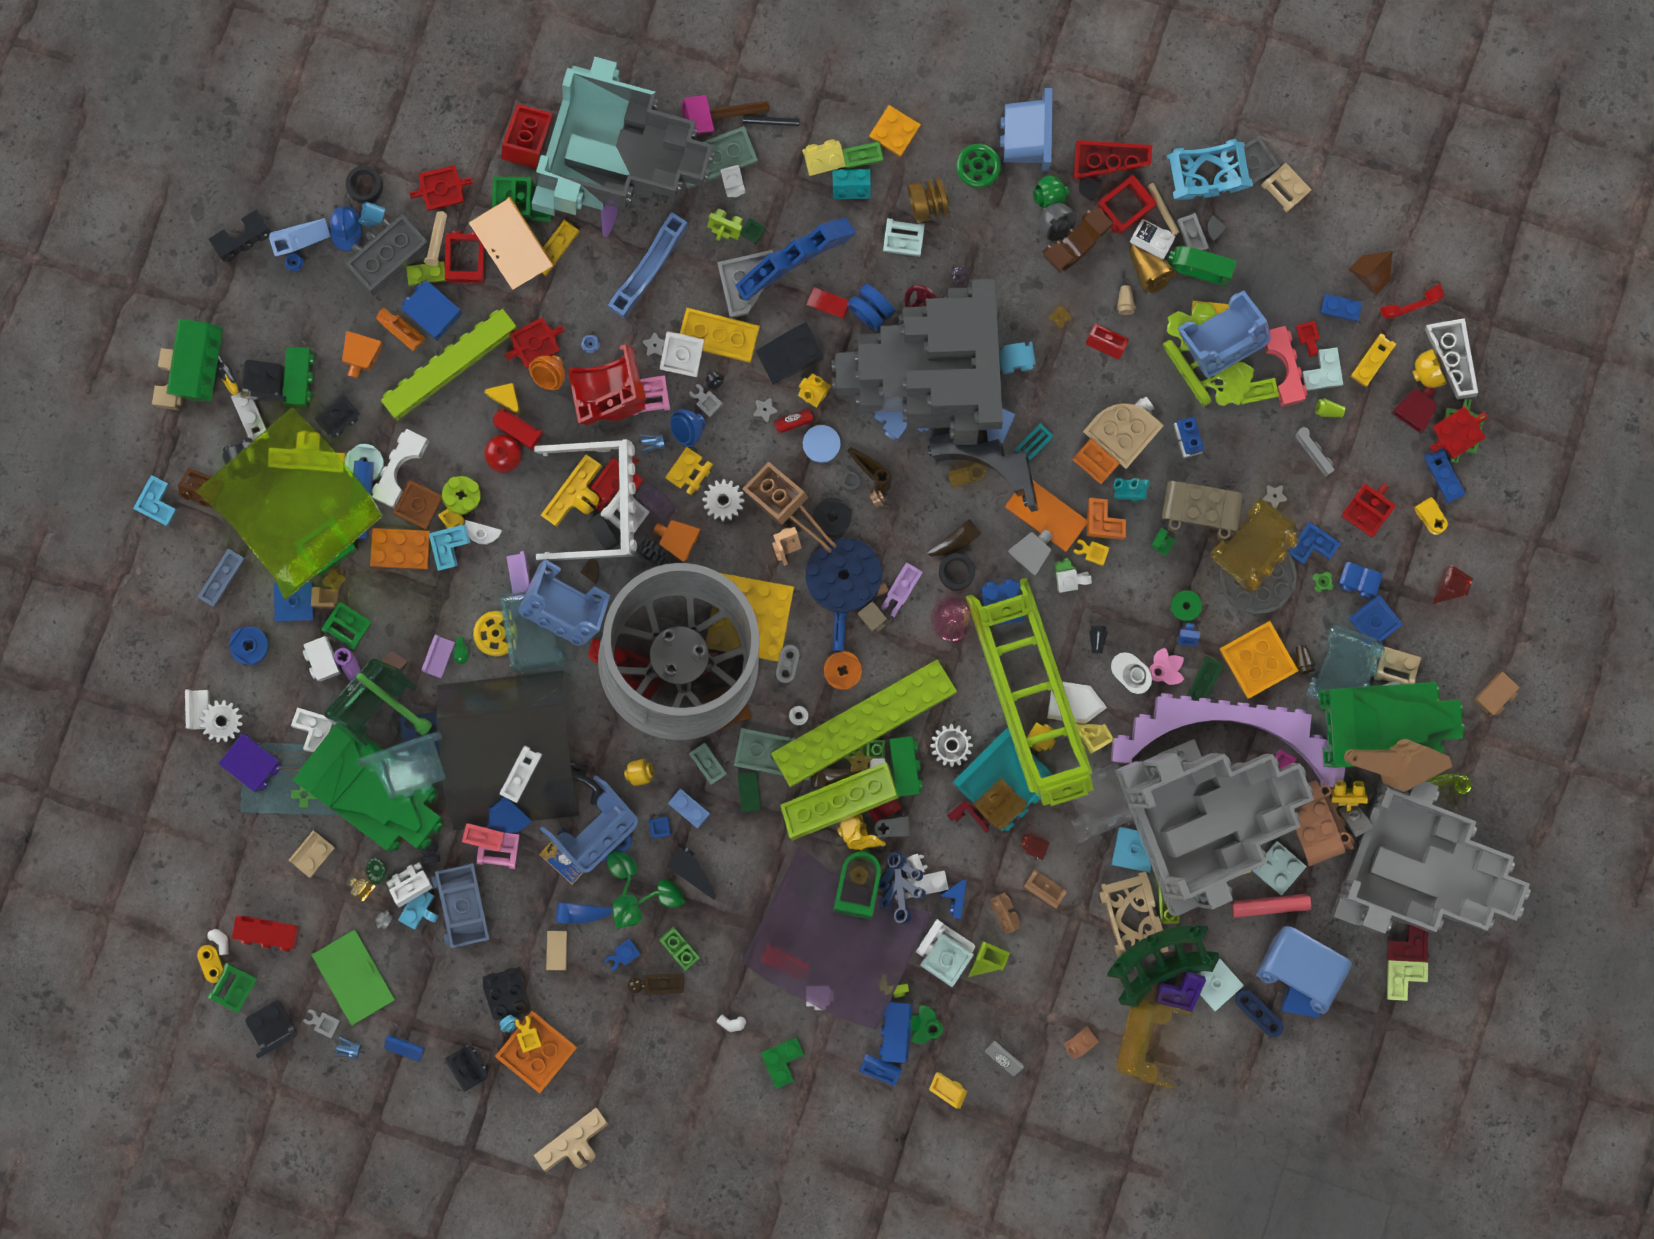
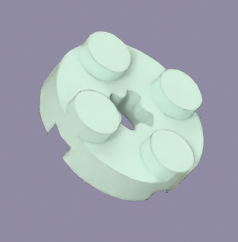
(370, 453)

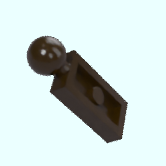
(658, 984)

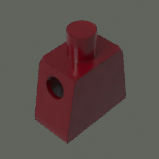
(1417, 409)

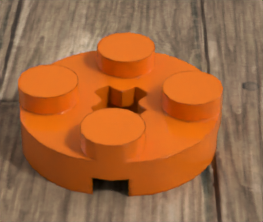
(832, 674)

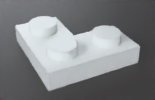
(315, 724)

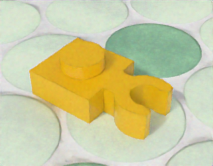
(1094, 553)
(529, 1037)

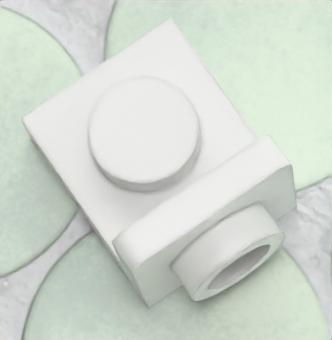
(732, 181)

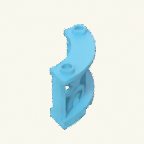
(1190, 190)

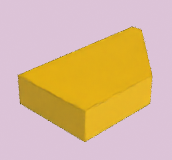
(451, 519)

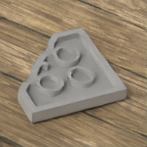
(731, 273)

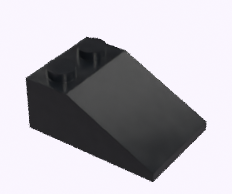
(790, 353)

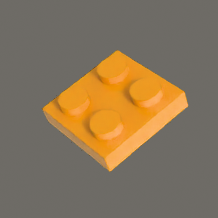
(894, 131)

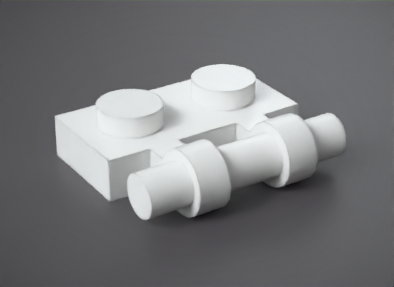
(411, 887)

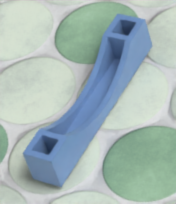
(640, 279)

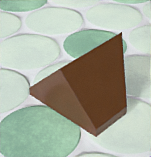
(1373, 270)

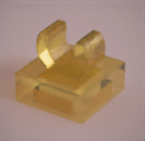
(361, 888)

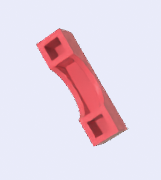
(1291, 390)

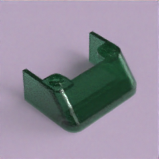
(359, 703)

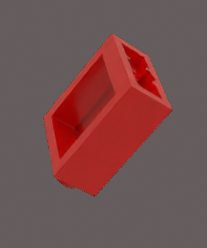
(1140, 193)
(464, 276)

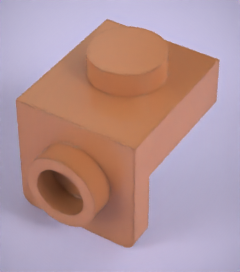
(1081, 1043)

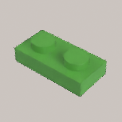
(862, 155)

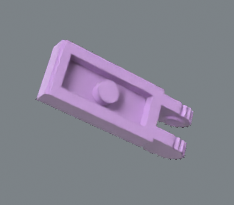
(902, 587)

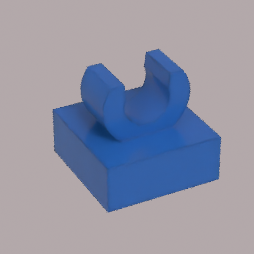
(1188, 636)

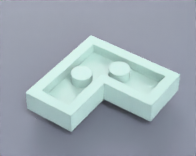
(1329, 373)

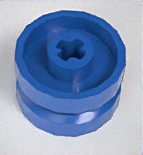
(871, 307)

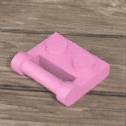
(655, 388)
(509, 845)

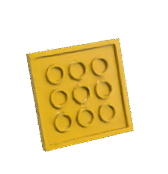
(771, 607)

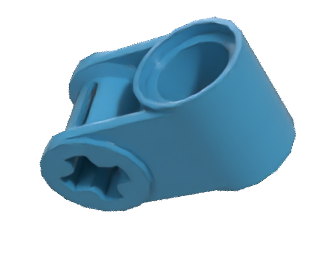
(371, 214)

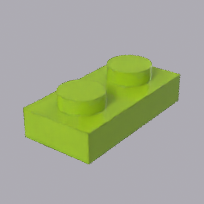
(423, 272)
(1261, 391)

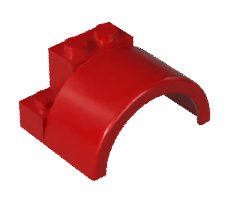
(608, 390)

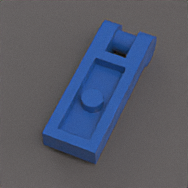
(1444, 476)

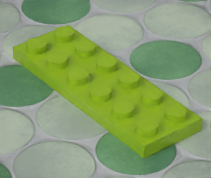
(839, 801)

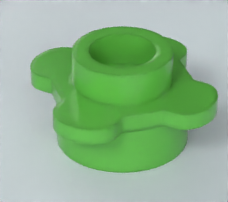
(1328, 581)

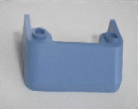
(601, 835)

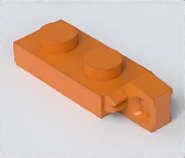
(401, 329)

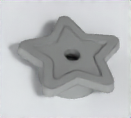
(654, 340)
(764, 414)
(1278, 492)

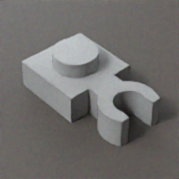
(707, 402)
(324, 1024)

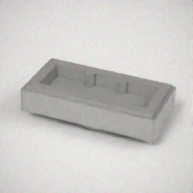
(1187, 751)
(1356, 820)

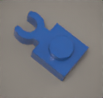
(625, 952)

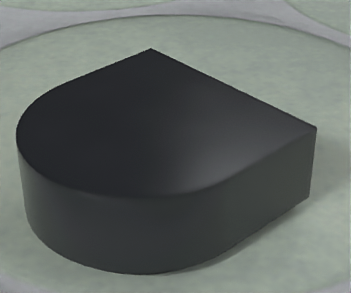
(1088, 188)

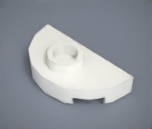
(482, 534)

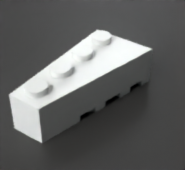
(1454, 354)

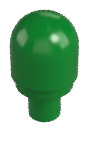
(460, 652)

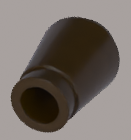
(1304, 660)

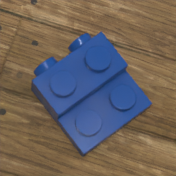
(995, 593)

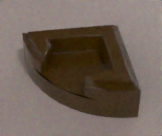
(591, 570)

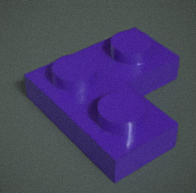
(1183, 996)

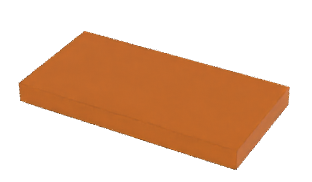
(1052, 515)

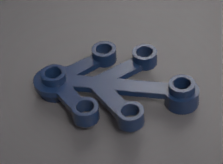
(899, 886)

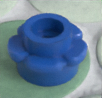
(289, 262)

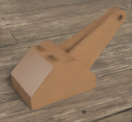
(780, 499)
(1402, 765)

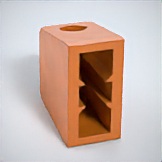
(360, 353)
(677, 538)

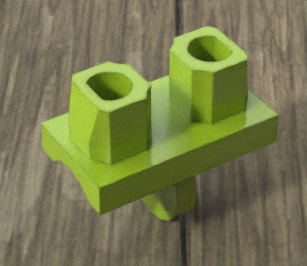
(724, 227)

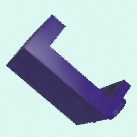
(250, 763)

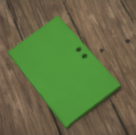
(351, 977)

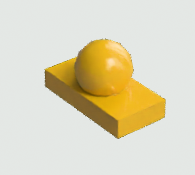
(948, 1090)

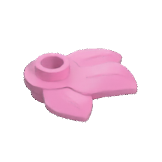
(1169, 667)

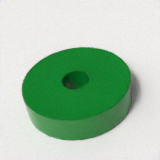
(1186, 614)

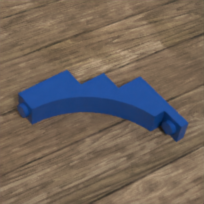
(797, 252)

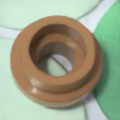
(877, 498)

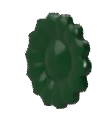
(376, 871)

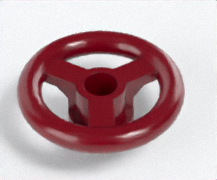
(922, 294)

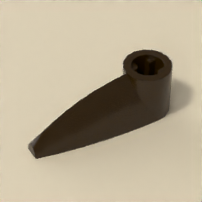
(872, 469)
(956, 540)
(829, 776)

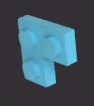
(150, 502)
(444, 543)

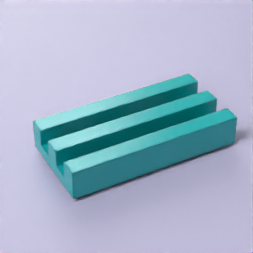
(1038, 449)

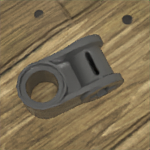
(895, 827)

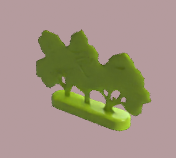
(1235, 378)

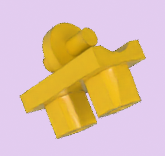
(1348, 796)

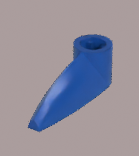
(580, 913)

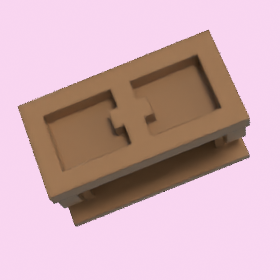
(1496, 694)

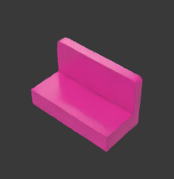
(698, 110)

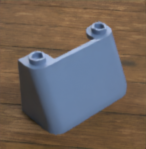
(1227, 336)
(1305, 967)

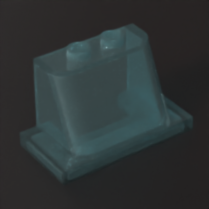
(407, 765)

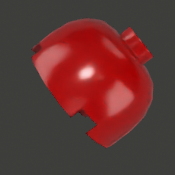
(503, 454)

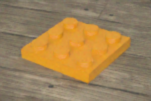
(1258, 660)

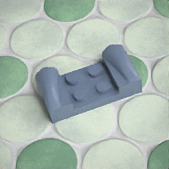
(461, 906)

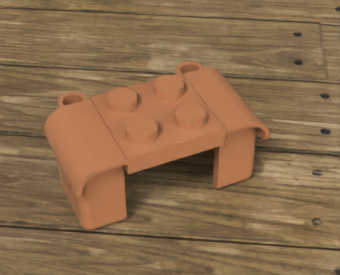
(1318, 830)

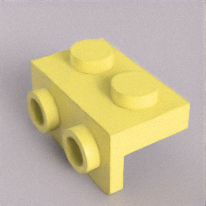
(823, 157)

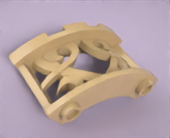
(1142, 892)

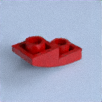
(828, 302)

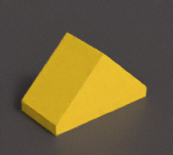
(505, 396)

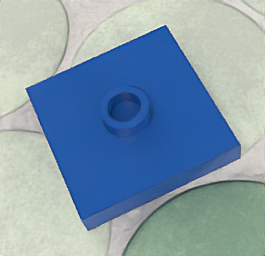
(296, 607)
(1375, 619)

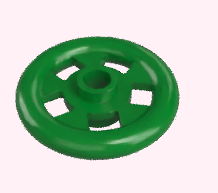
(979, 150)

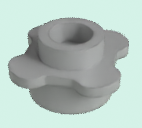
(383, 919)

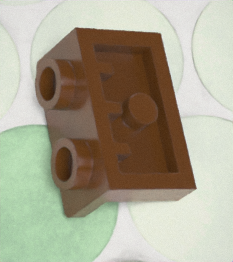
(190, 483)

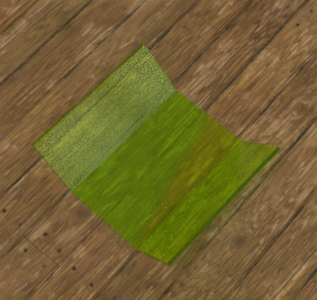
(291, 501)

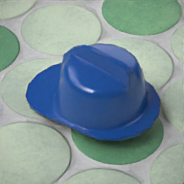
(345, 228)

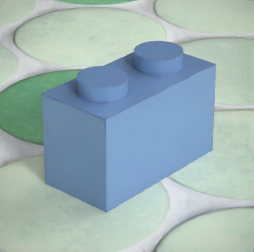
(689, 808)

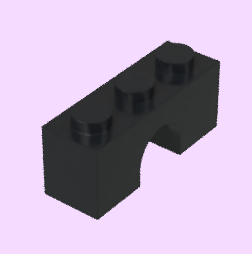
(255, 230)

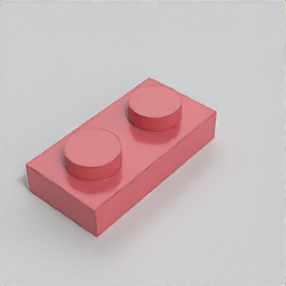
(483, 837)

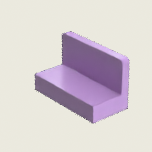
(519, 572)
(438, 656)

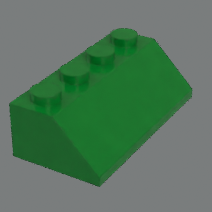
(194, 360)

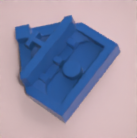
(507, 817)

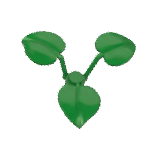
(626, 907)

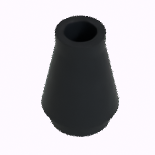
(1097, 638)

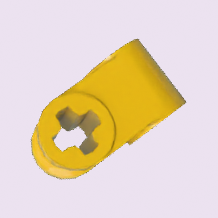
(1430, 514)

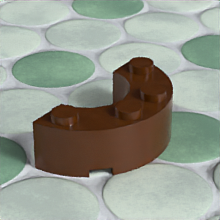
(1078, 241)

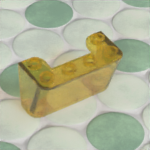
(1257, 546)

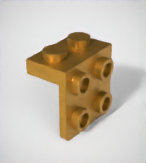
(1000, 804)

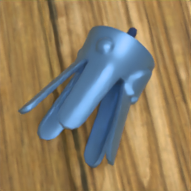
(656, 441)
(351, 1050)

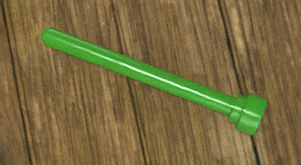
(422, 725)

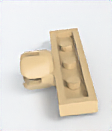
(573, 1143)

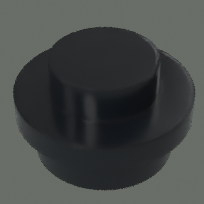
(714, 380)

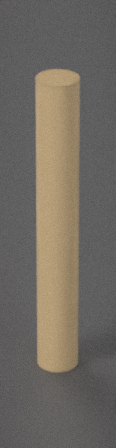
(1163, 209)

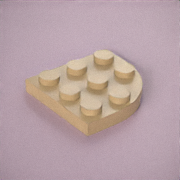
(1123, 431)

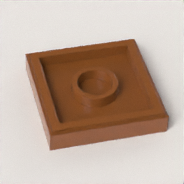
(418, 505)

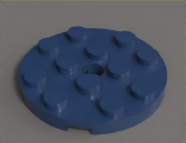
(846, 594)

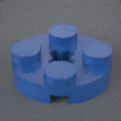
(238, 648)

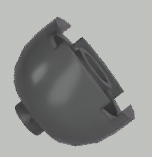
(1055, 220)

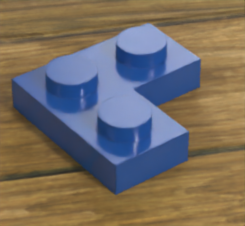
(1313, 539)

